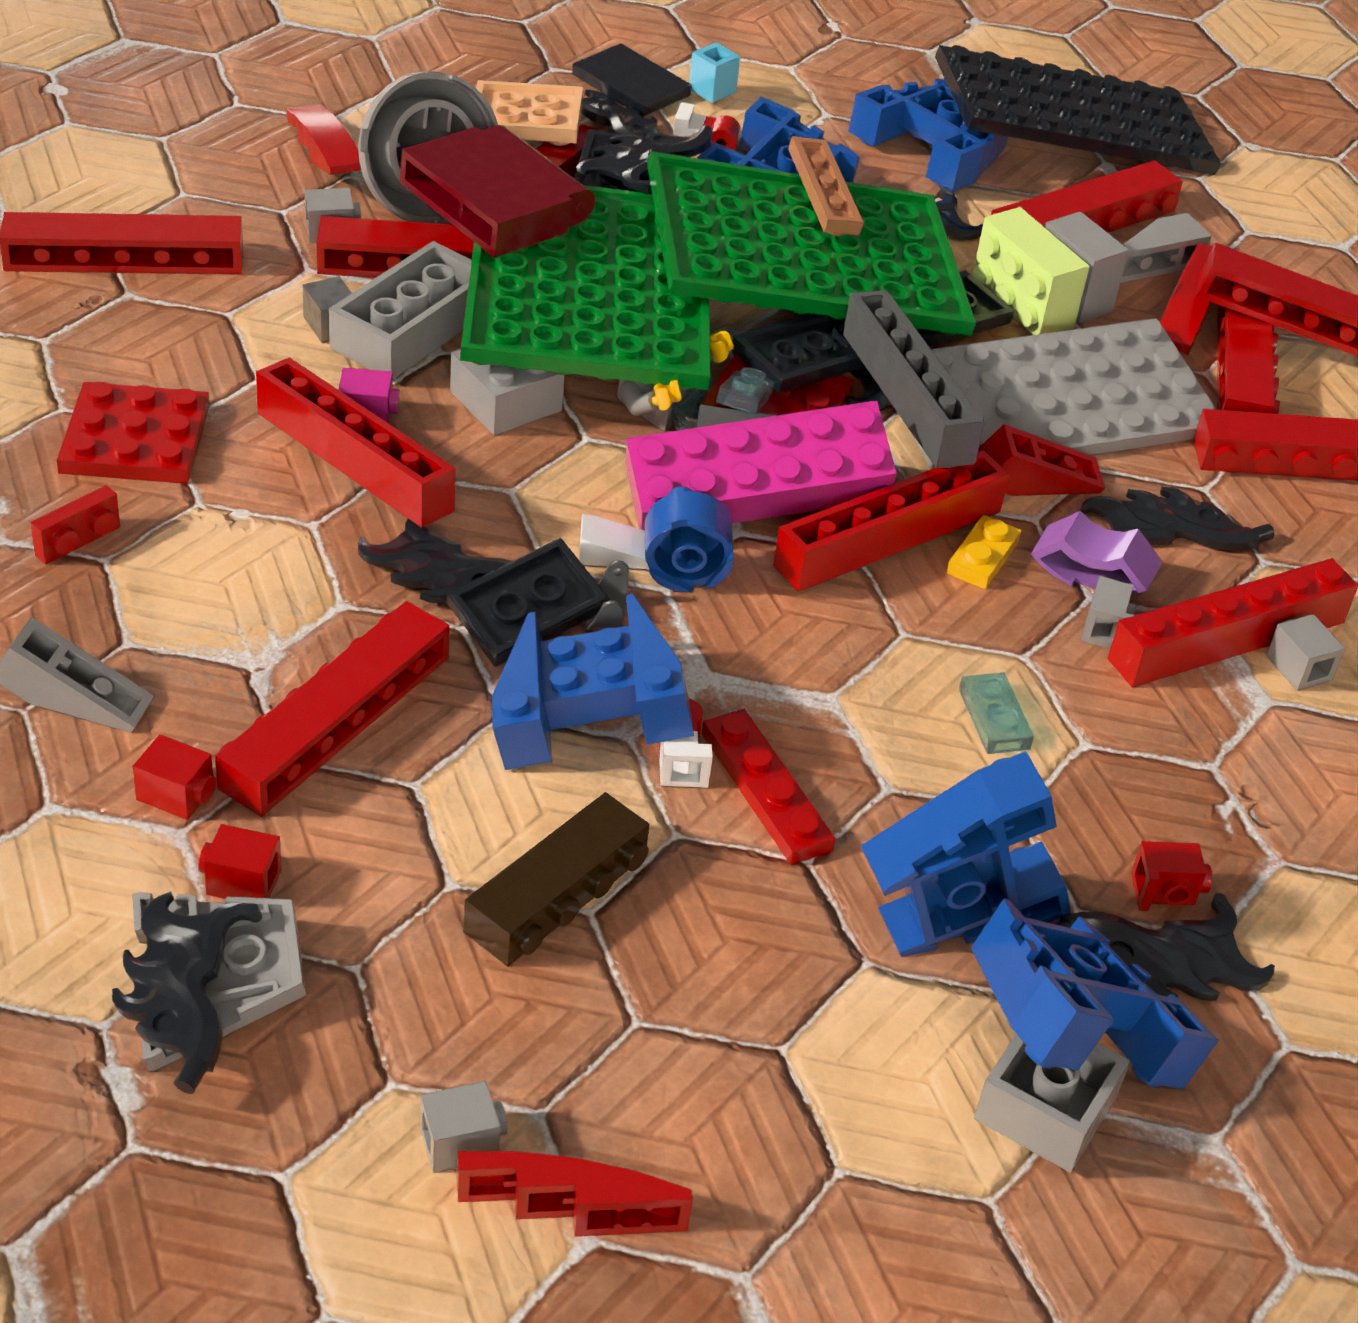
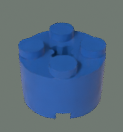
(688, 540)

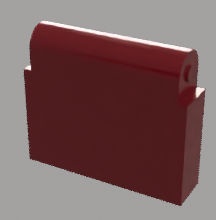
(495, 188)

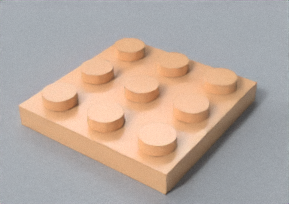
(536, 110)

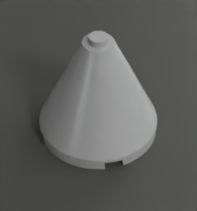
(411, 113)

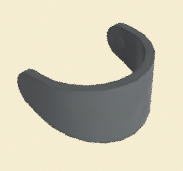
(614, 584)

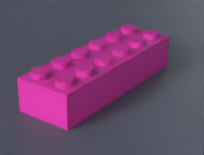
(767, 462)

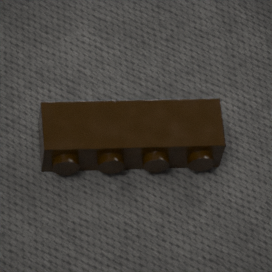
(556, 879)

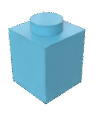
(714, 72)

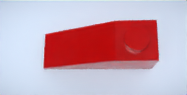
(1042, 465)

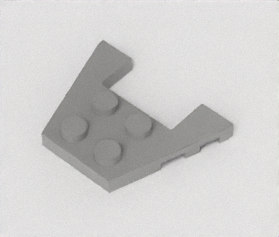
(257, 969)

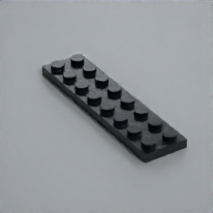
(816, 349)

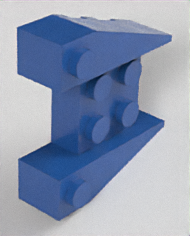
(930, 115)
(767, 137)
(587, 682)
(959, 861)
(1071, 988)

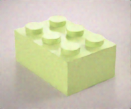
(1030, 271)

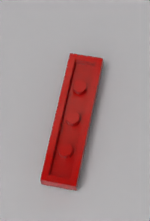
(768, 786)

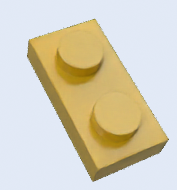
(984, 551)

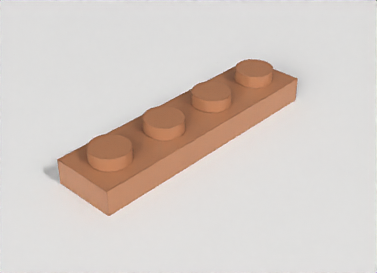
(825, 186)

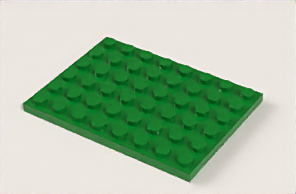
(759, 243)
(589, 303)

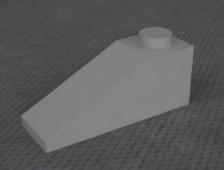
(1163, 247)
(69, 680)

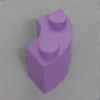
(1083, 551)

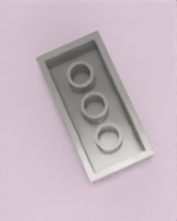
(403, 311)

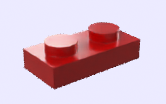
(75, 524)

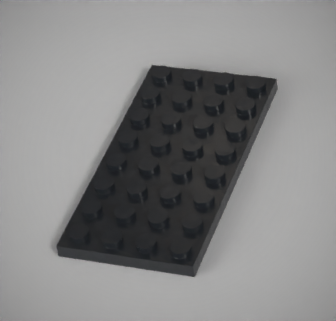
(1075, 109)

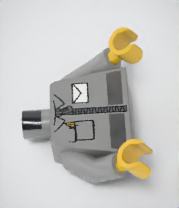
(658, 401)

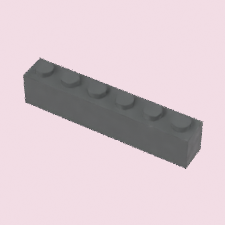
(913, 379)

